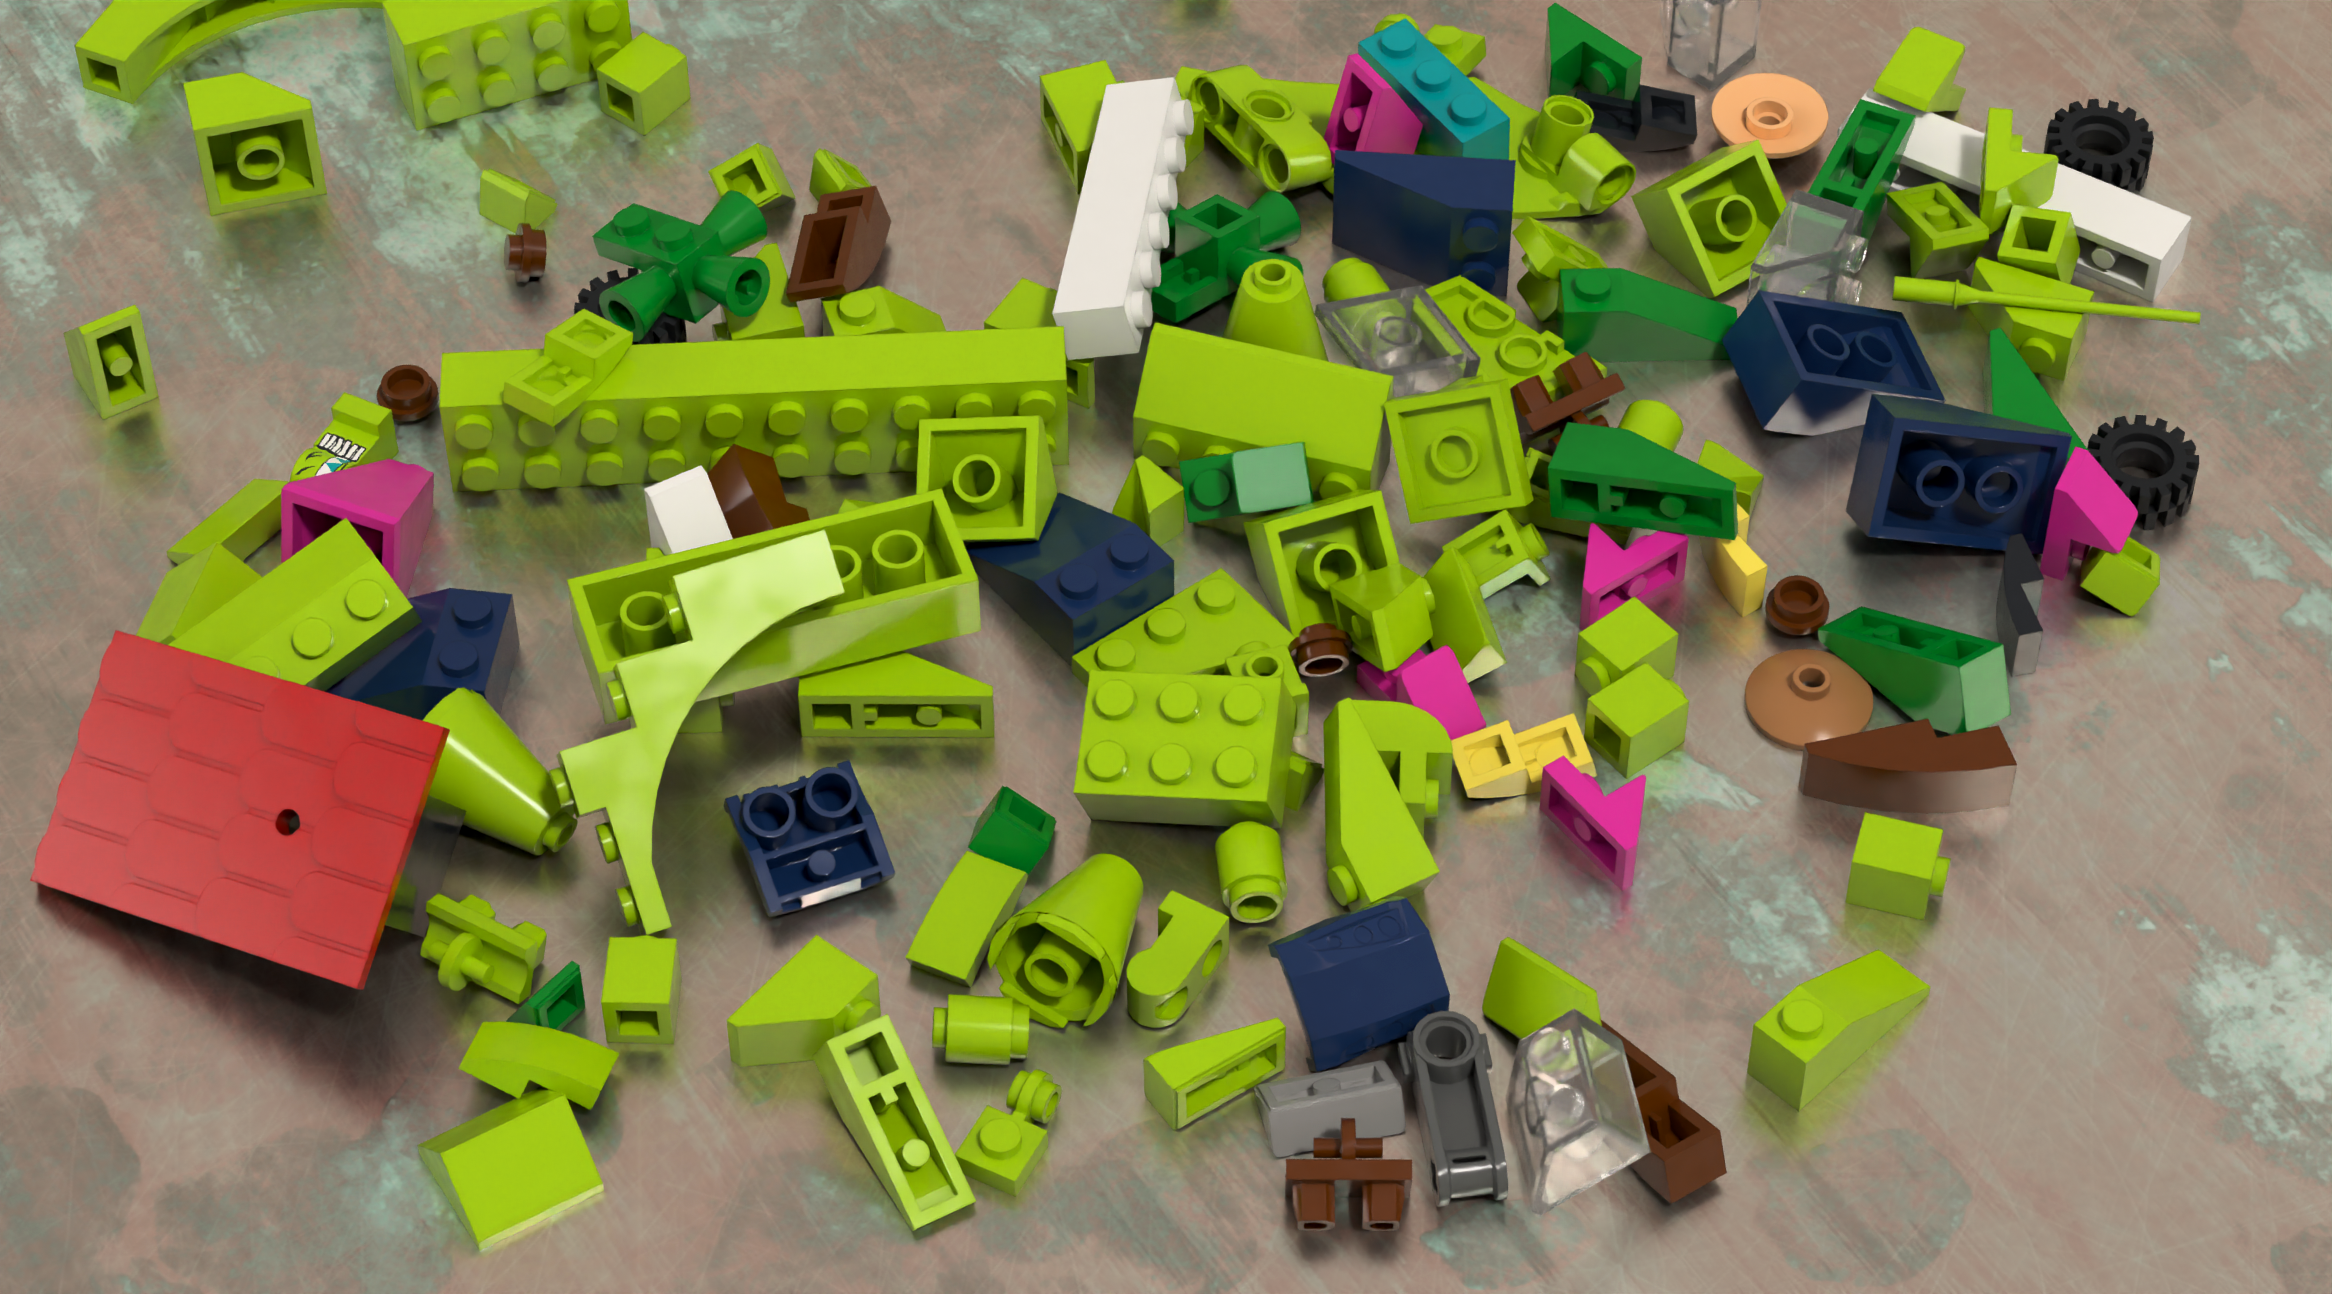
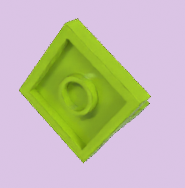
(1459, 450)

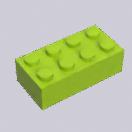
(493, 53)

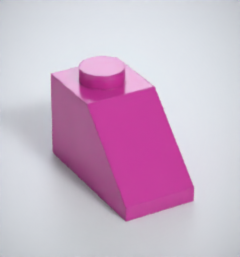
(1370, 114)

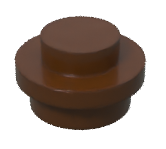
(525, 252)
(408, 392)
(1797, 605)
(1321, 650)

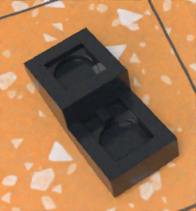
(1648, 123)
(2018, 607)

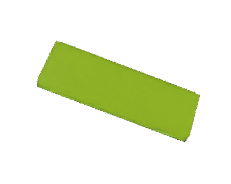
(238, 524)
(1462, 616)
(1532, 991)

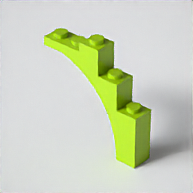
(145, 38)
(720, 614)

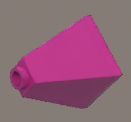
(382, 501)

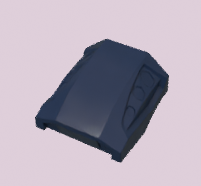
(810, 840)
(1361, 979)

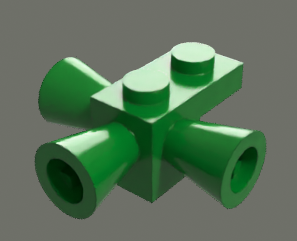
(1216, 247)
(684, 264)

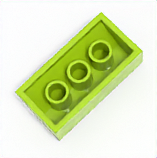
(1230, 396)
(309, 615)

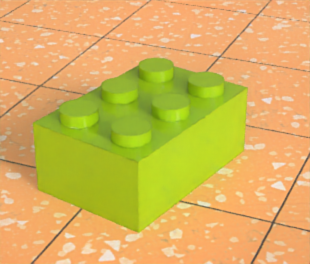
(1185, 748)

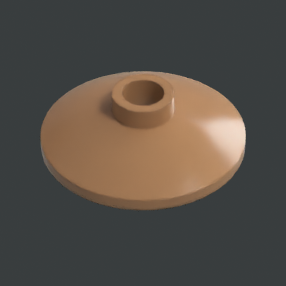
(1807, 698)

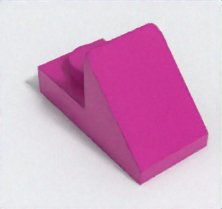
(2085, 513)
(1641, 571)
(1431, 684)
(1597, 824)

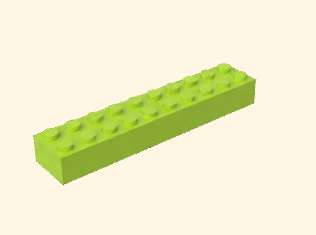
(802, 400)

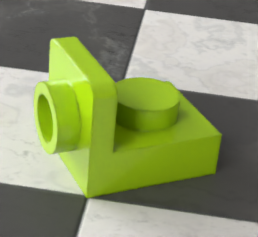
(1502, 552)

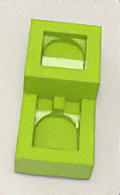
(573, 366)
(965, 917)
(519, 1052)

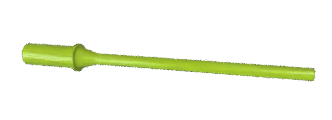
(1958, 294)

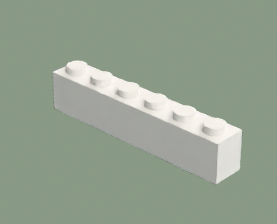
(1123, 218)
(2119, 233)

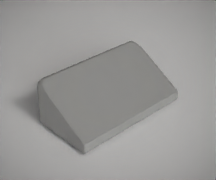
(1314, 1104)

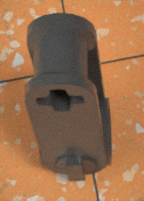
(1455, 1107)

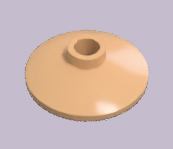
(1772, 108)

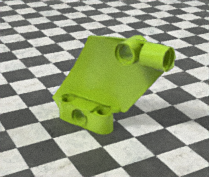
(1282, 127)

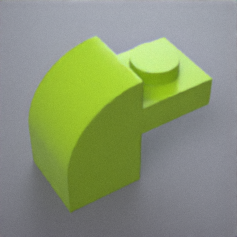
(1414, 752)

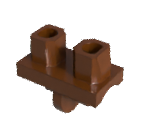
(1584, 391)
(1377, 1180)

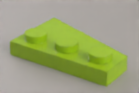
(1499, 339)
(1186, 633)

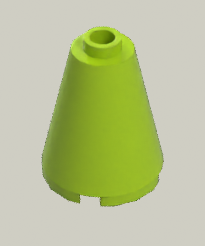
(1275, 311)
(496, 777)
(1070, 943)

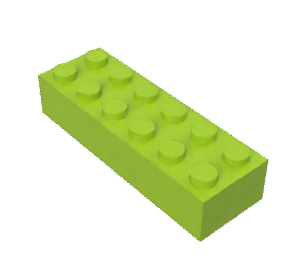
(901, 580)

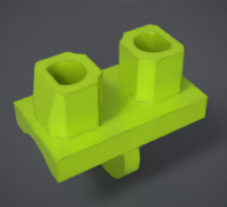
(479, 949)

